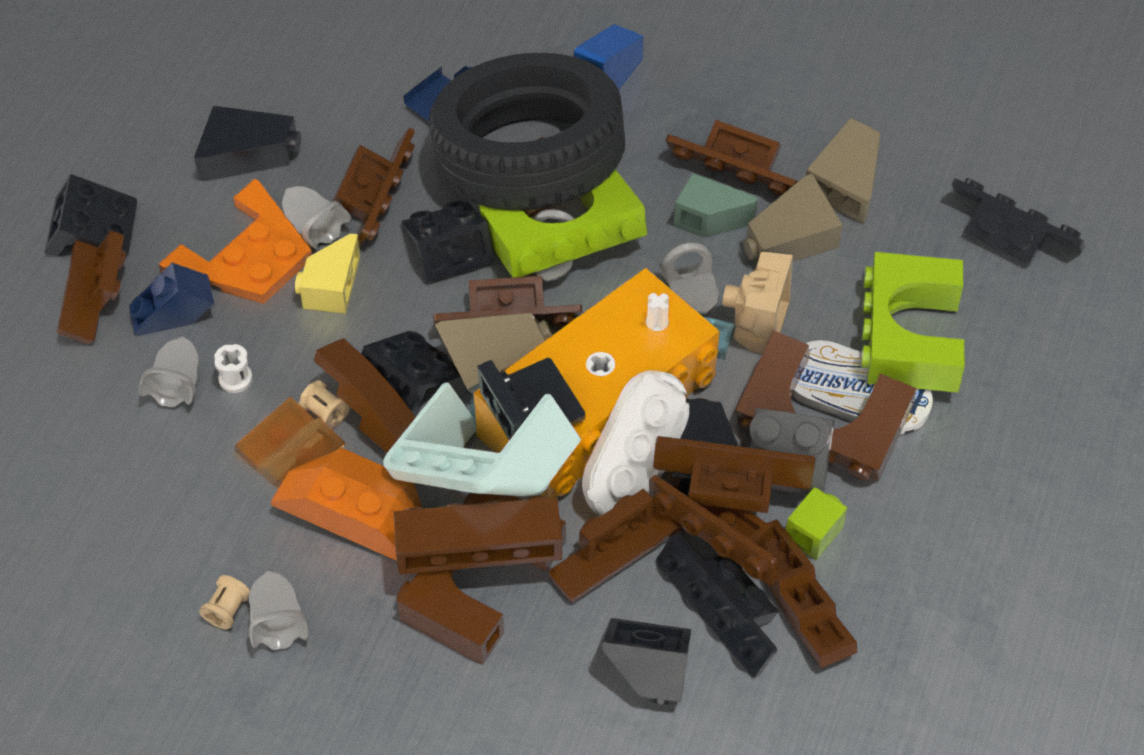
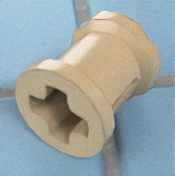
(333, 403)
(225, 602)

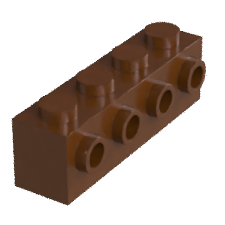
(477, 535)

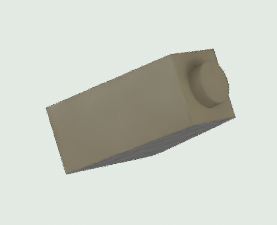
(848, 169)
(795, 224)
(486, 338)

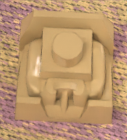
(761, 301)

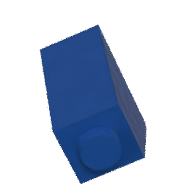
(614, 52)

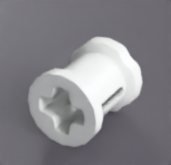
(236, 362)

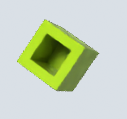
(816, 522)

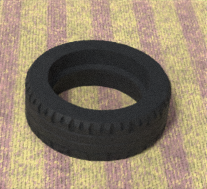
(535, 171)

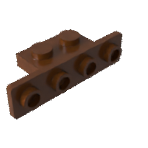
(738, 152)
(368, 181)
(90, 285)
(512, 297)
(732, 474)
(728, 530)
(613, 543)

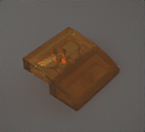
(287, 441)

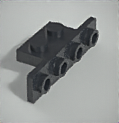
(1011, 228)
(724, 599)

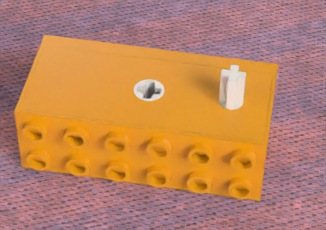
(601, 350)

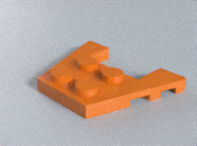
(258, 258)

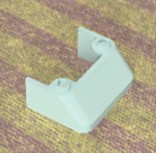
(434, 452)

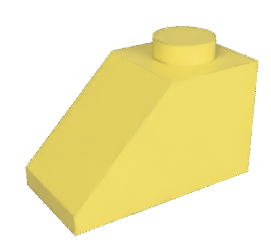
(330, 276)

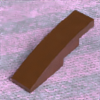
(366, 392)
(806, 602)

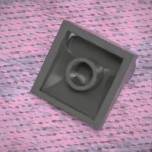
(795, 435)

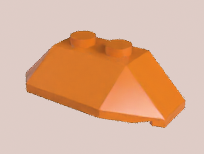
(348, 498)

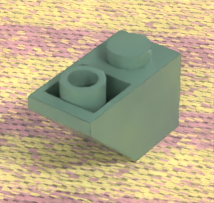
(713, 207)

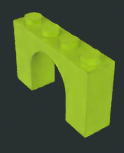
(530, 245)
(911, 358)

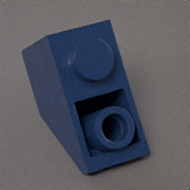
(171, 300)

